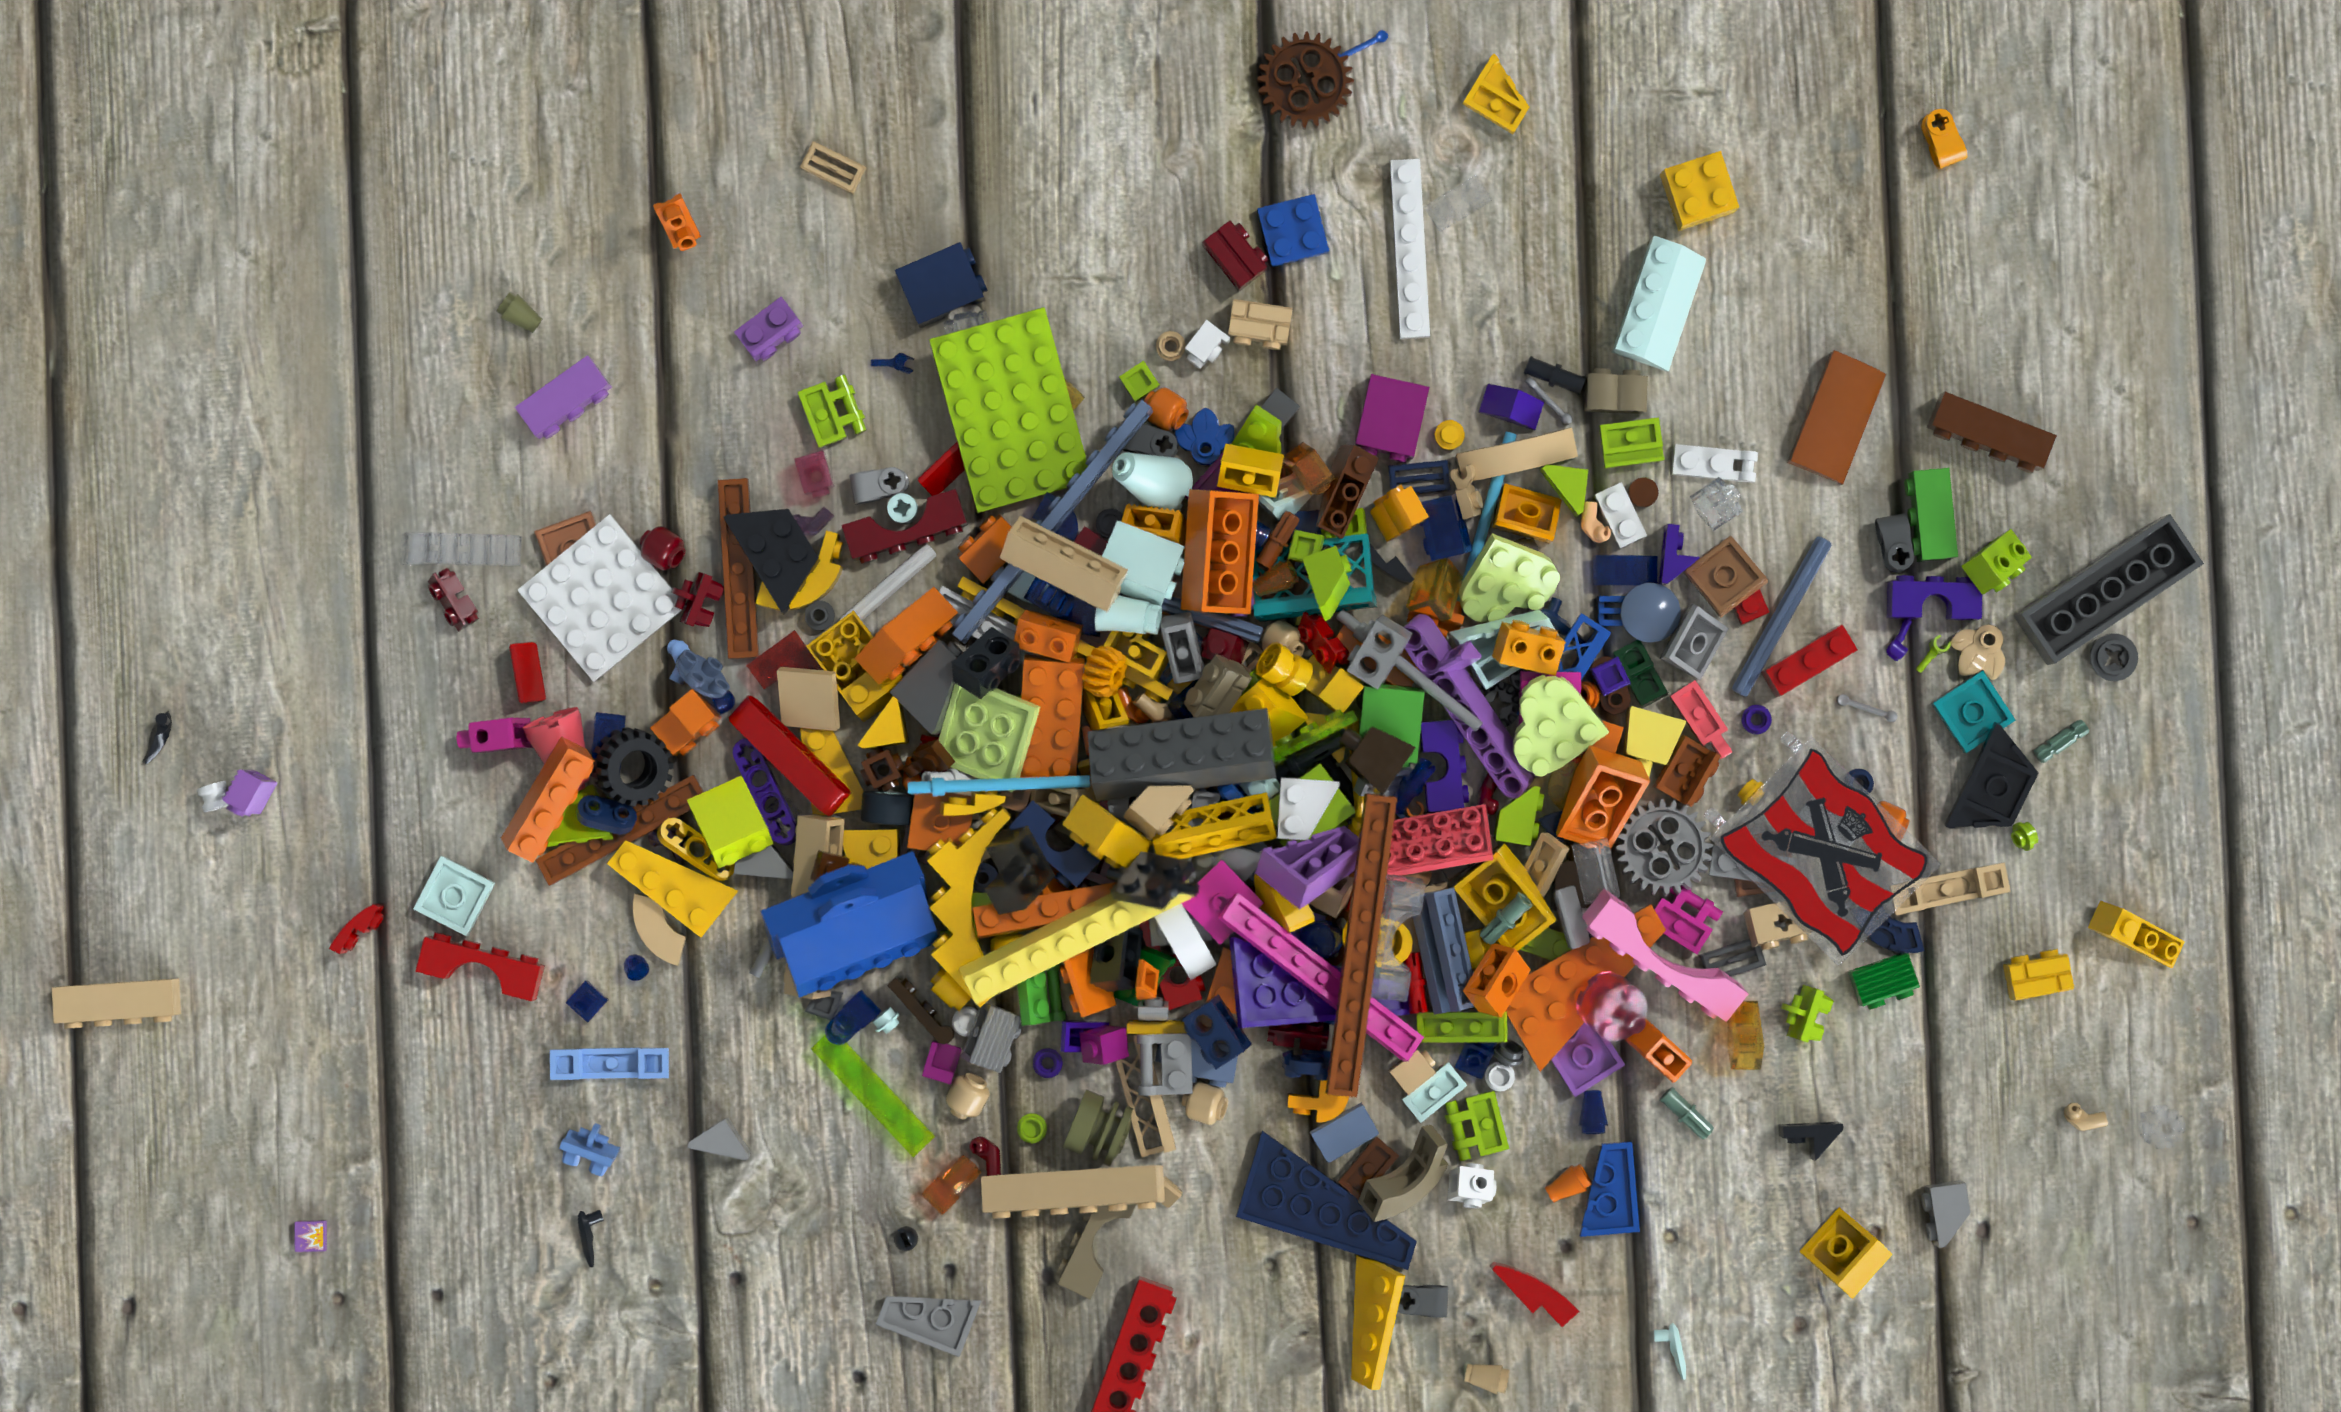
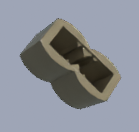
(1615, 392)

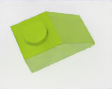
(1328, 578)

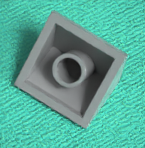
(1694, 642)

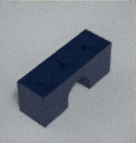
(1071, 865)

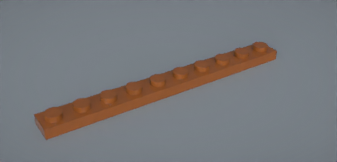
(1361, 945)

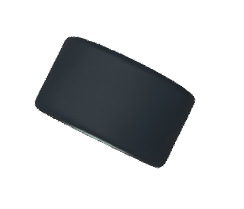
(887, 807)

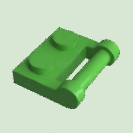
(1034, 998)

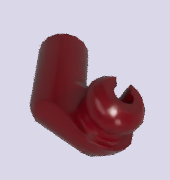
(989, 1152)

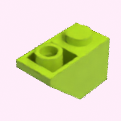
(1517, 819)

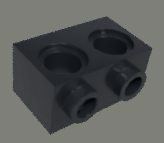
(986, 663)

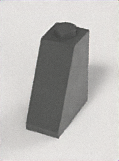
(929, 686)

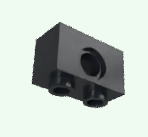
(1117, 961)

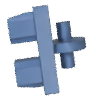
(590, 1146)

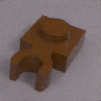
(828, 862)

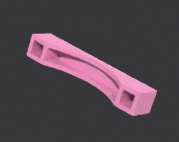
(1710, 987)

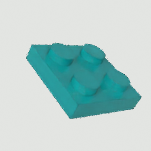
(1972, 710)

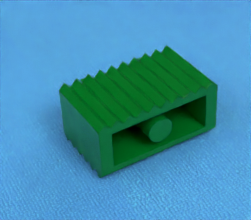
(1883, 980)

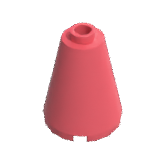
(546, 732)

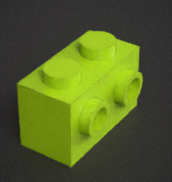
(1997, 562)

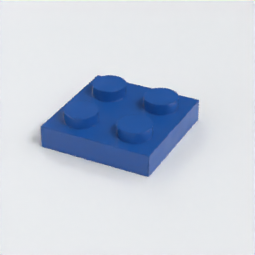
(1293, 230)

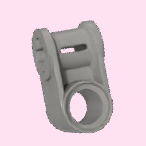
(873, 486)

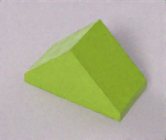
(1568, 484)

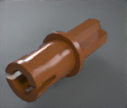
(1278, 539)

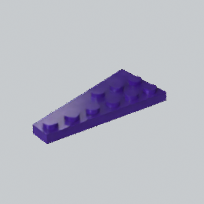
(1274, 997)

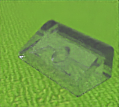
(1595, 869)

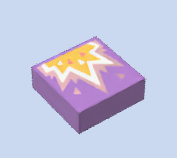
(310, 1236)

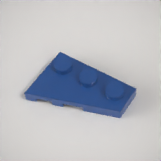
(1613, 1193)

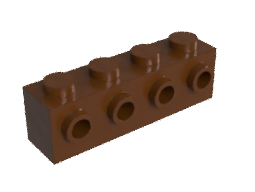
(1991, 432)

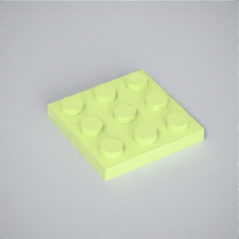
(989, 733)

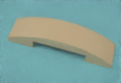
(1519, 454)
(1957, 887)

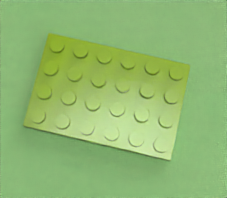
(1009, 409)

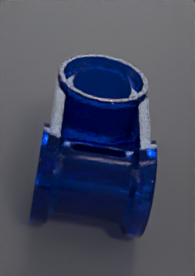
(853, 1017)

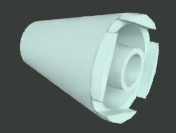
(1154, 479)

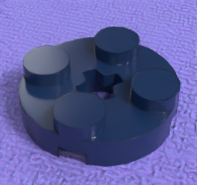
(1309, 1063)

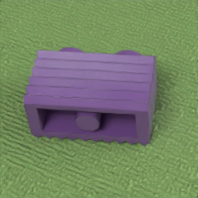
(249, 792)

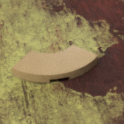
(656, 931)

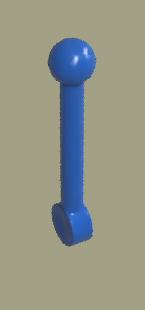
(1381, 37)

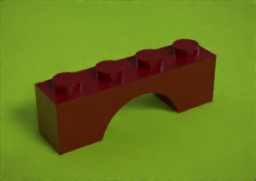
(941, 515)

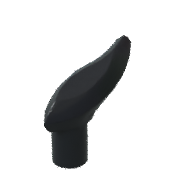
(158, 736)
(586, 1235)

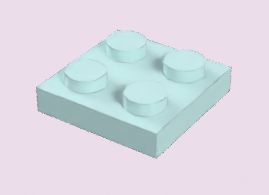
(454, 895)

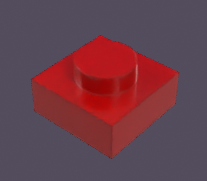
(1751, 608)

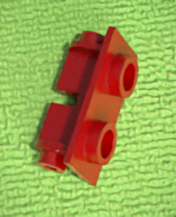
(1314, 634)

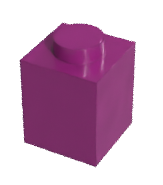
(1104, 1044)

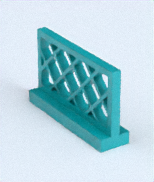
(1296, 605)

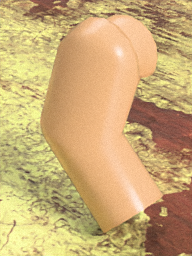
(1592, 526)

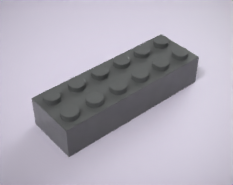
(2108, 589)
(1182, 753)

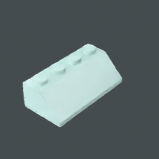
(1659, 303)

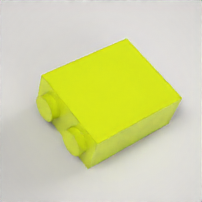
(730, 822)

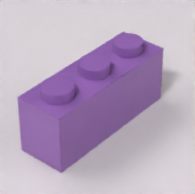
(564, 398)

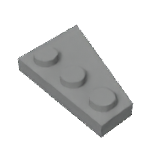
(930, 1321)

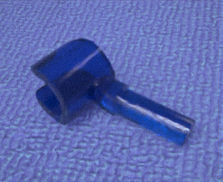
(897, 362)

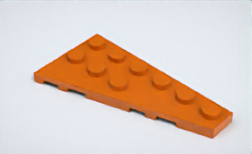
(1546, 1002)

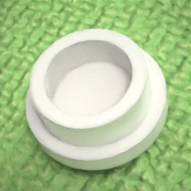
(1499, 1076)

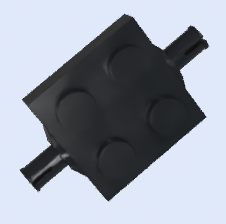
(1152, 880)

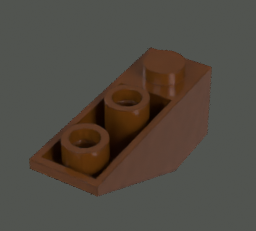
(1352, 473)

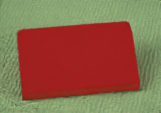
(943, 471)
(527, 672)

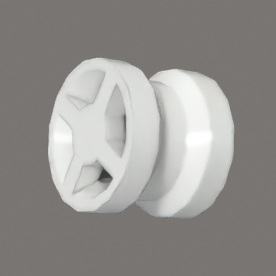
(212, 796)

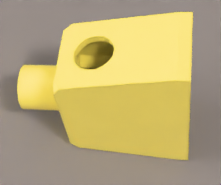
(1650, 736)

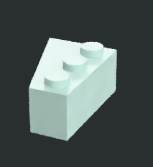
(1483, 637)

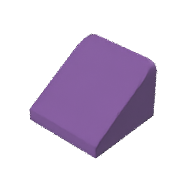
(1460, 657)

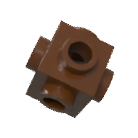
(871, 764)

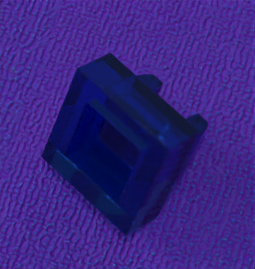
(587, 1001)

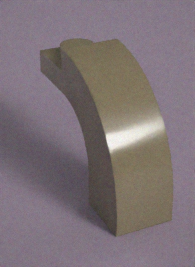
(1410, 1182)

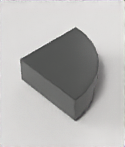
(825, 1007)

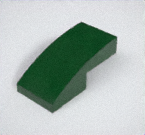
(1641, 672)

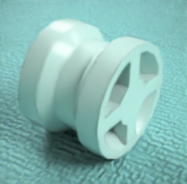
(906, 512)

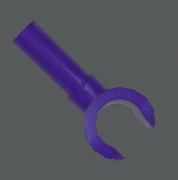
(1896, 649)

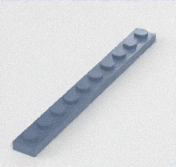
(1059, 512)

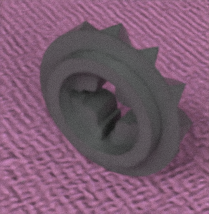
(2128, 657)
(1508, 695)

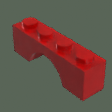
(517, 976)

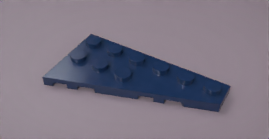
(1304, 1202)

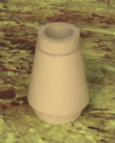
(1488, 1377)

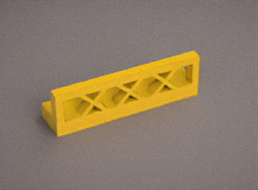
(1214, 833)

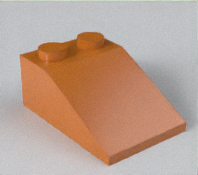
(1601, 796)

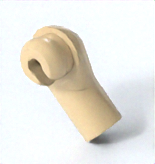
(1155, 711)
(2082, 1120)

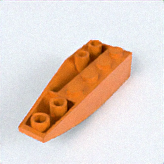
(1086, 996)

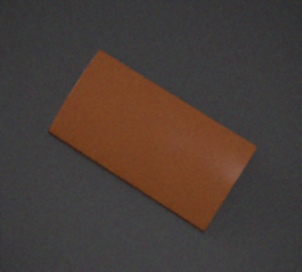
(1836, 417)

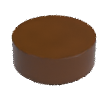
(1643, 492)

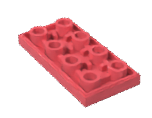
(1440, 841)

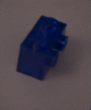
(1445, 528)

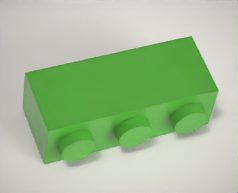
(1931, 514)

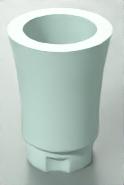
(1129, 616)

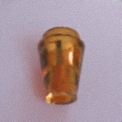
(1276, 579)

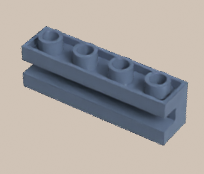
(1443, 951)

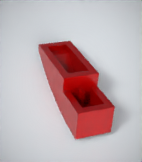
(1536, 1293)

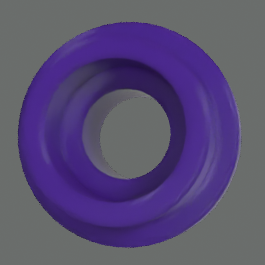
(1765, 715)
(1042, 1071)

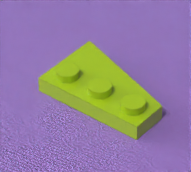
(571, 829)

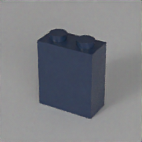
(941, 284)

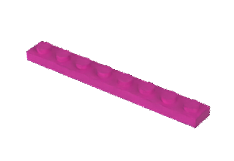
(1314, 972)

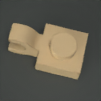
(1468, 499)

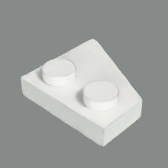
(1302, 806)

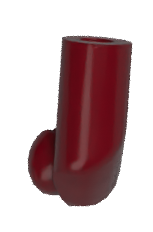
(1486, 793)

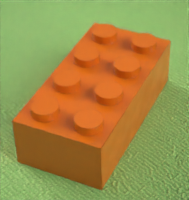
(1055, 738)

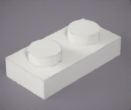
(1620, 515)

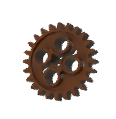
(1329, 69)

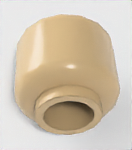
(1284, 634)
(967, 1096)
(1205, 1104)

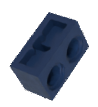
(1223, 1028)

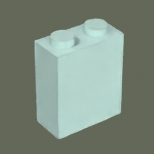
(1149, 562)

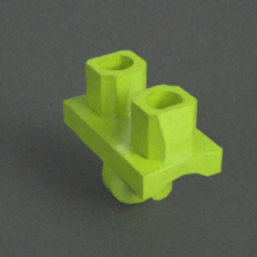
(1804, 1013)

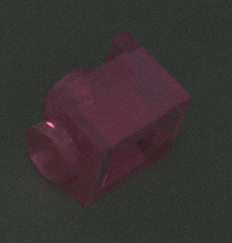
(807, 466)

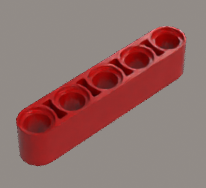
(789, 755)

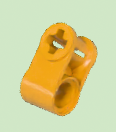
(1943, 142)

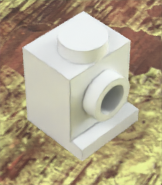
(1205, 345)

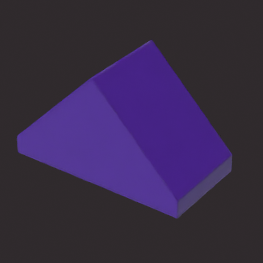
(1511, 406)
(1070, 1033)

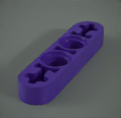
(763, 793)

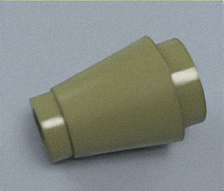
(518, 312)

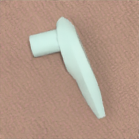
(1672, 1335)

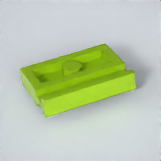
(1631, 442)

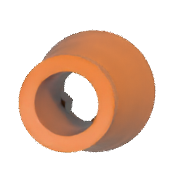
(1569, 1183)

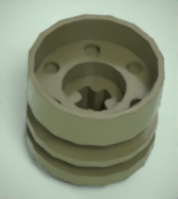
(1098, 1128)

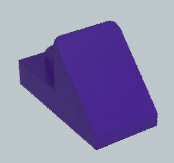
(1671, 563)

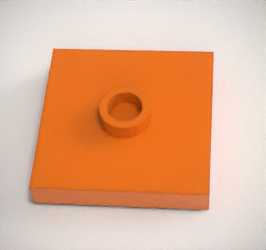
(930, 826)

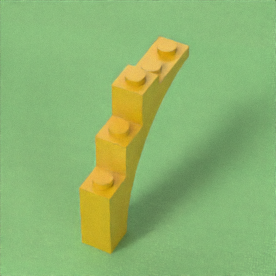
(953, 904)

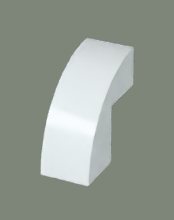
(1185, 941)

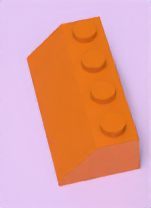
(1219, 551)

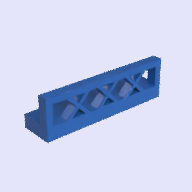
(1590, 649)

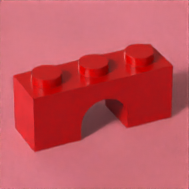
(1809, 661)

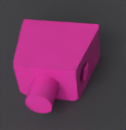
(494, 735)

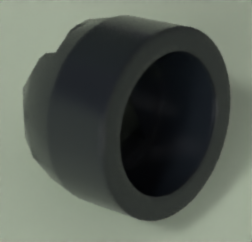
(911, 1235)

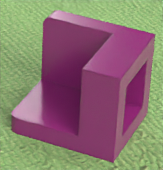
(942, 1062)

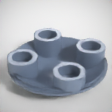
(1650, 612)
(702, 674)

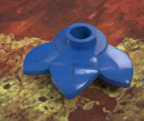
(1205, 432)

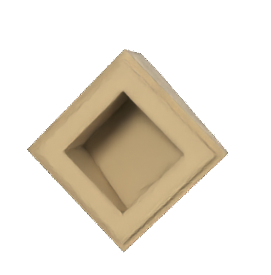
(1171, 1191)

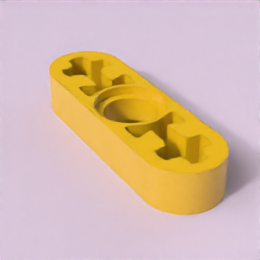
(673, 844)

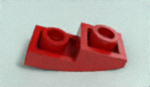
(365, 921)

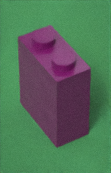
(1391, 417)

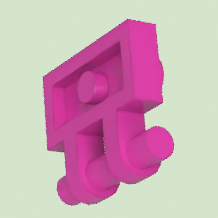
(1681, 926)

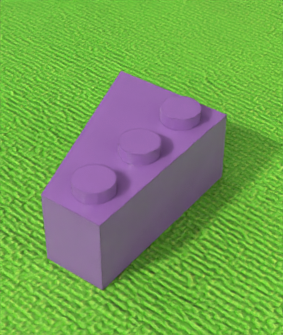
(1311, 866)

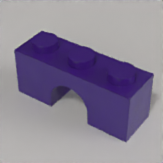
(1907, 597)
(1448, 792)

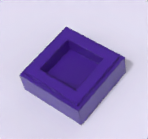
(1610, 676)

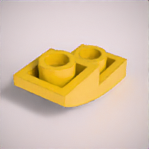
(980, 802)

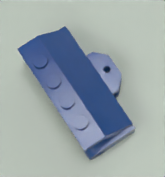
(852, 923)

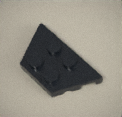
(776, 551)
(1994, 785)

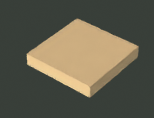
(808, 698)

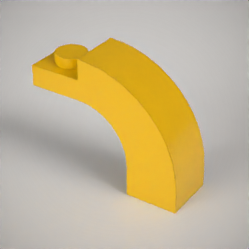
(817, 583)

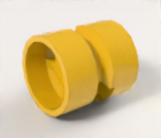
(1284, 669)

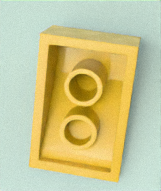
(1494, 885)

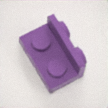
(769, 329)

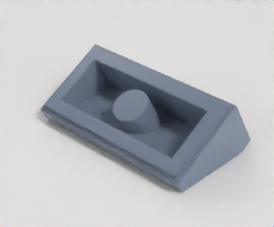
(1344, 1132)

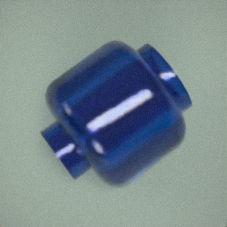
(1322, 938)

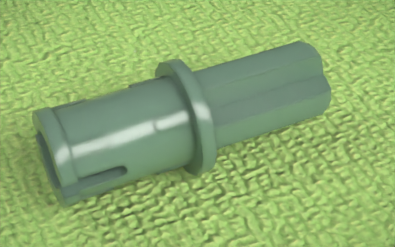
(1505, 919)
(1687, 1113)

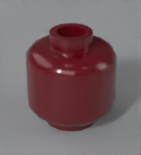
(662, 548)

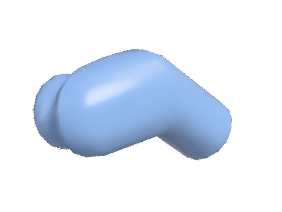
(675, 648)

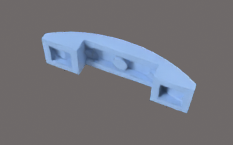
(609, 1063)

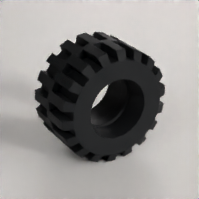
(654, 773)

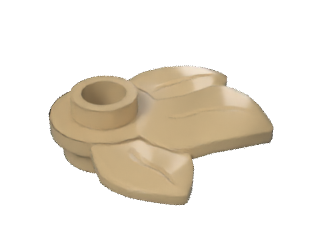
(1976, 654)

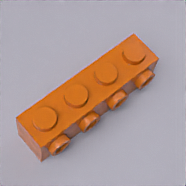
(547, 800)

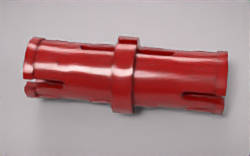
(1416, 992)

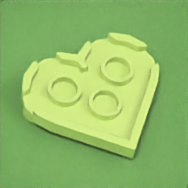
(1506, 578)
(1555, 725)

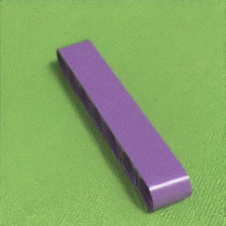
(1464, 690)

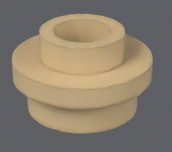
(1174, 337)

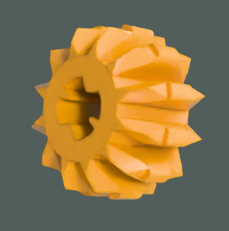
(1104, 671)

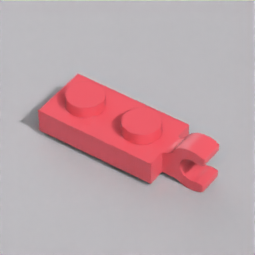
(1701, 717)

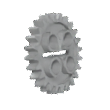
(1687, 834)

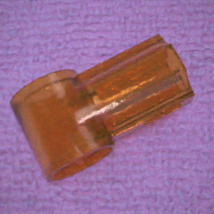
(947, 1188)

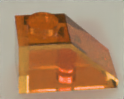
(1308, 469)

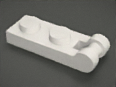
(1713, 463)

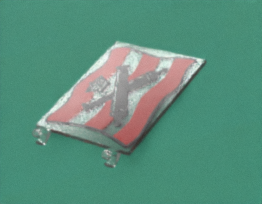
(1823, 850)

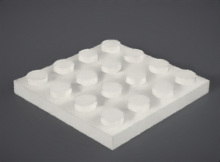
(601, 598)

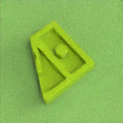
(1260, 431)

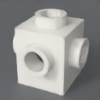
(1471, 1185)

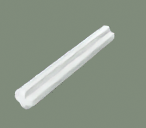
(893, 582)

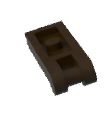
(921, 1010)

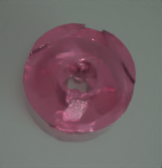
(1612, 1006)

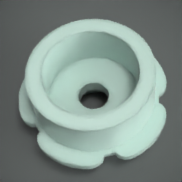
(886, 1020)

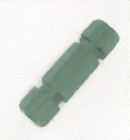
(2061, 741)

